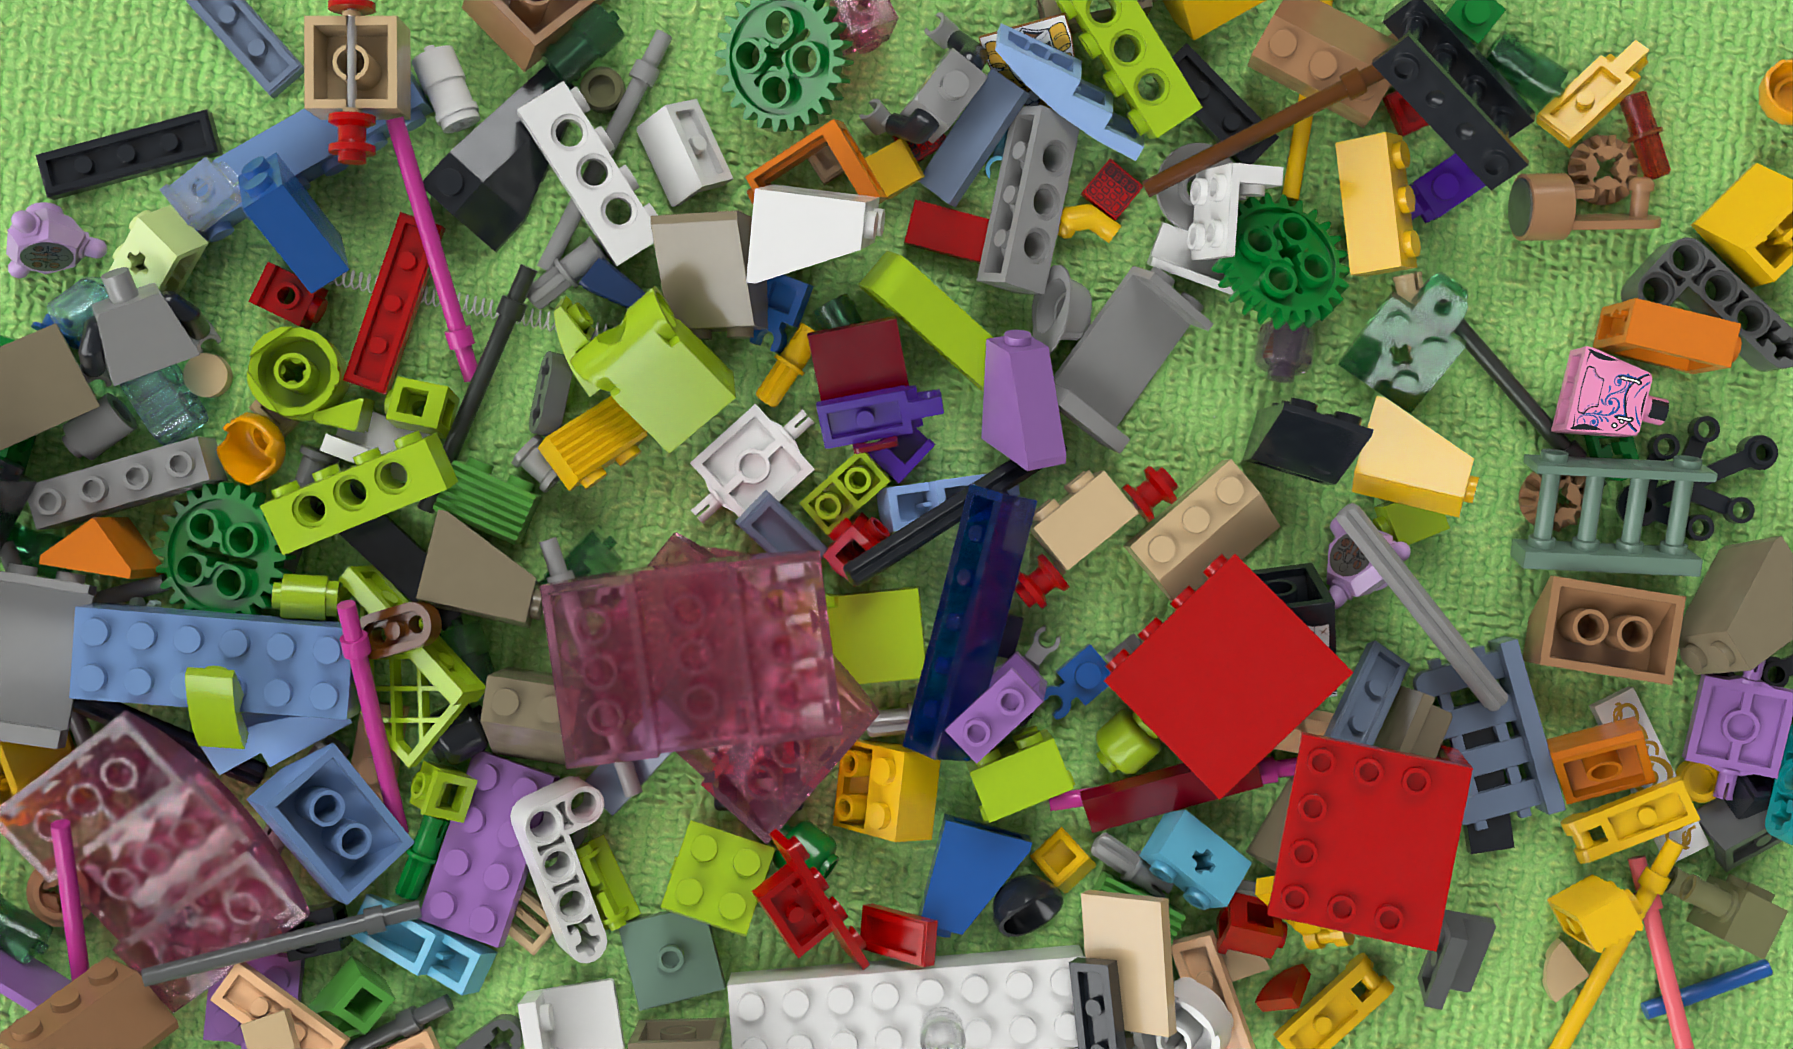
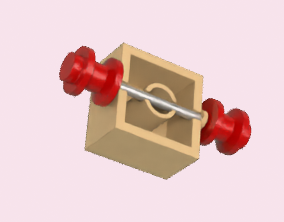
(356, 73)
(1084, 521)

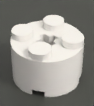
(1200, 1020)

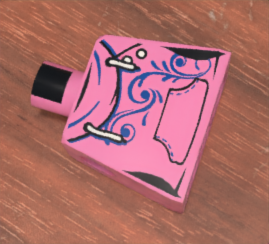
(1605, 397)

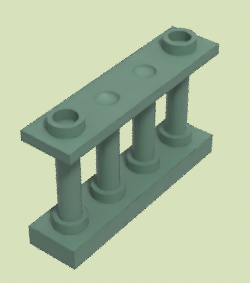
(1628, 553)

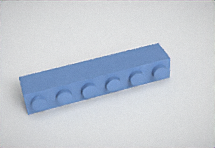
(303, 147)

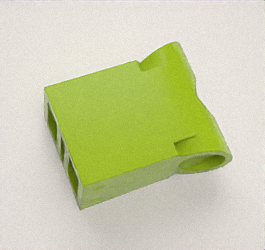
(658, 371)
(878, 633)

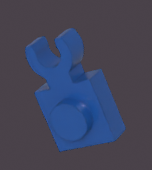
(786, 306)
(1082, 678)

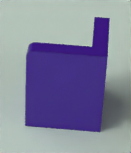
(901, 459)

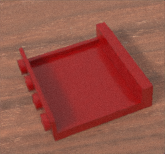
(1226, 674)

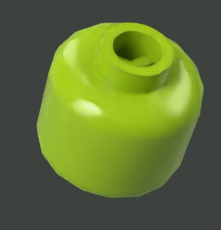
(1126, 743)

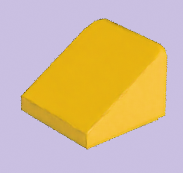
(895, 168)
(1063, 860)

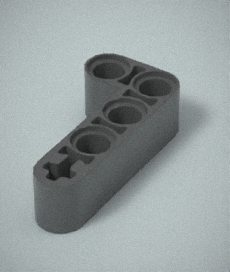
(1730, 298)

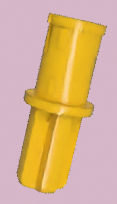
(787, 368)

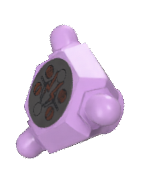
(47, 241)
(1350, 571)

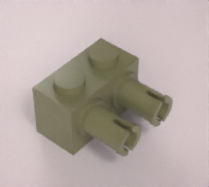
(1730, 909)

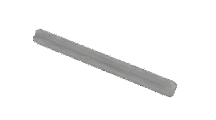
(1421, 606)

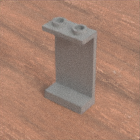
(1124, 352)
(37, 654)

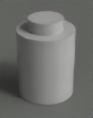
(99, 428)

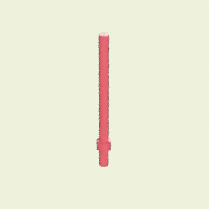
(1663, 963)

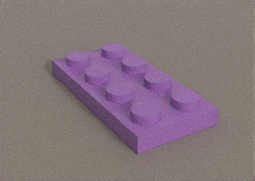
(481, 860)

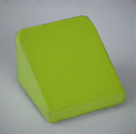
(349, 415)

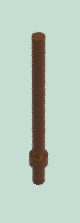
(1351, 85)

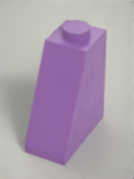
(1022, 401)

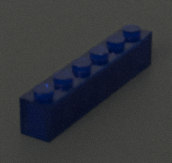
(969, 617)

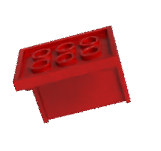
(1370, 840)

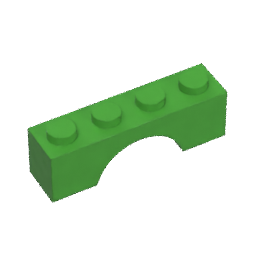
(353, 998)

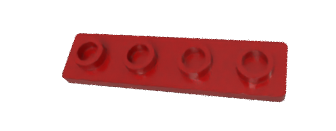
(801, 909)

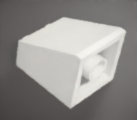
(807, 227)

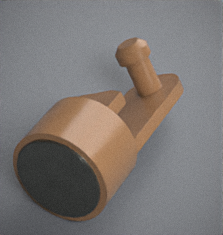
(1545, 207)

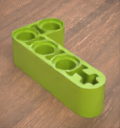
(929, 313)

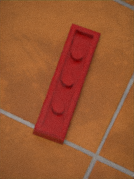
(391, 309)

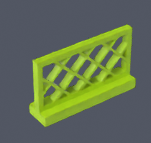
(433, 663)

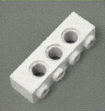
(564, 105)

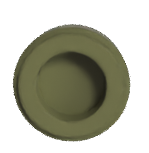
(602, 89)

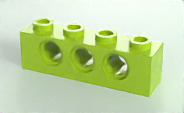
(1174, 97)
(298, 526)

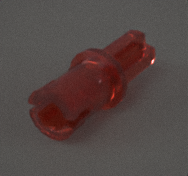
(1645, 135)

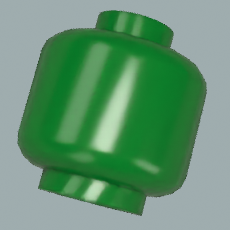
(816, 842)

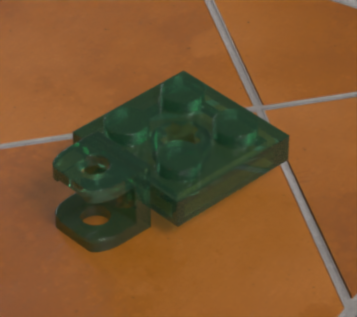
(1420, 324)

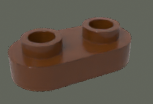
(401, 628)

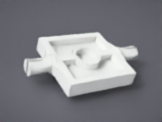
(752, 459)

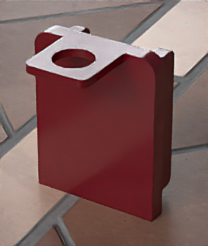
(859, 361)

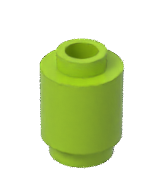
(306, 597)

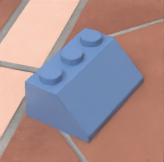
(331, 822)

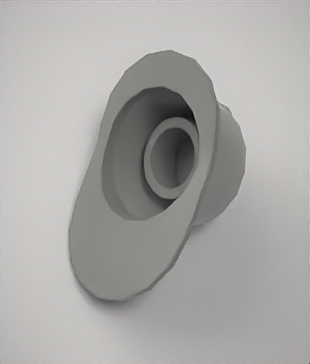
(1062, 310)

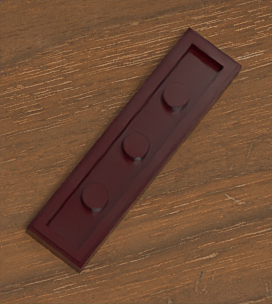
(1153, 795)

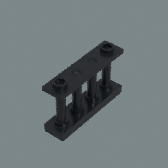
(1455, 90)

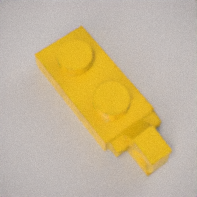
(1593, 94)

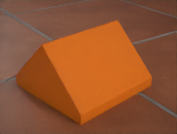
(104, 547)
(1601, 760)

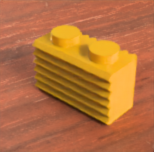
(592, 443)
(1597, 912)

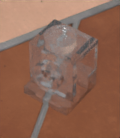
(217, 202)

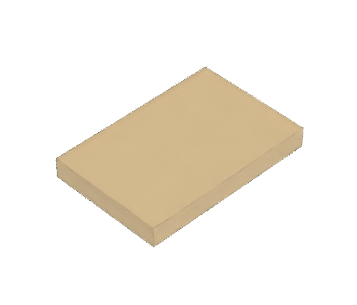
(1139, 938)

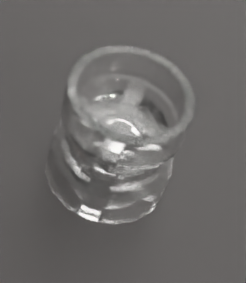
(942, 1026)

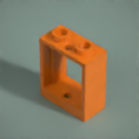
(844, 148)
(1667, 336)

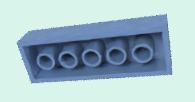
(145, 651)

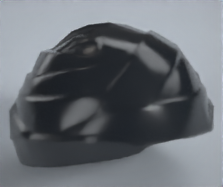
(1025, 905)

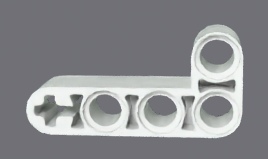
(566, 873)

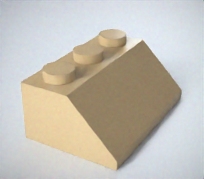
(1211, 518)

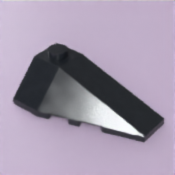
(495, 169)

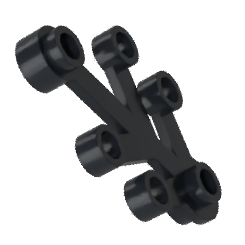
(1743, 459)

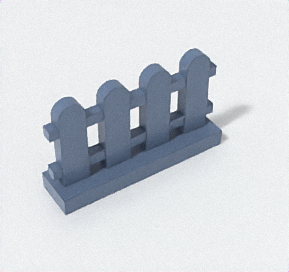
(1525, 748)

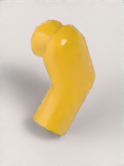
(1087, 217)

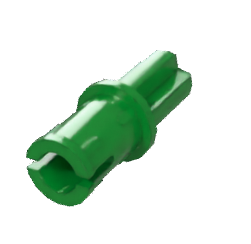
(421, 857)

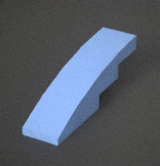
(1059, 84)

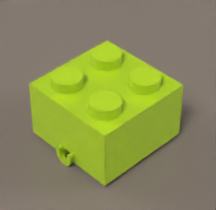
(1019, 774)
(716, 878)

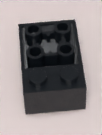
(1305, 442)

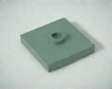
(670, 958)

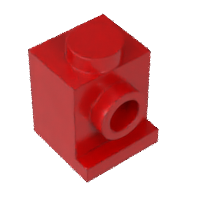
(273, 290)
(1248, 928)

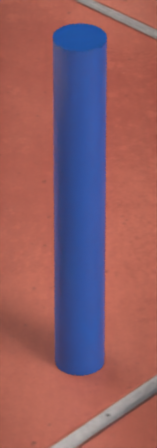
(1712, 987)

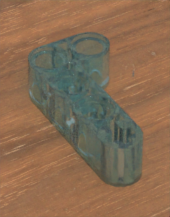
(159, 397)

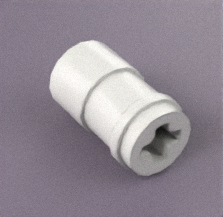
(446, 88)

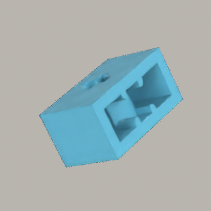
(1195, 860)

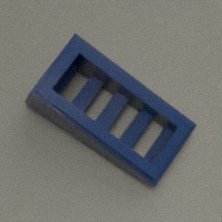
(611, 284)

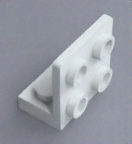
(1215, 204)
(572, 1017)

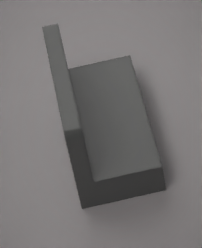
(1734, 838)
(1458, 957)

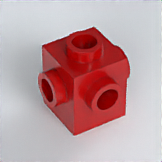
(845, 538)

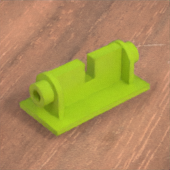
(607, 883)

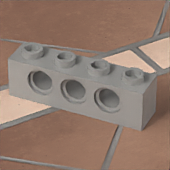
(1028, 201)
(126, 483)

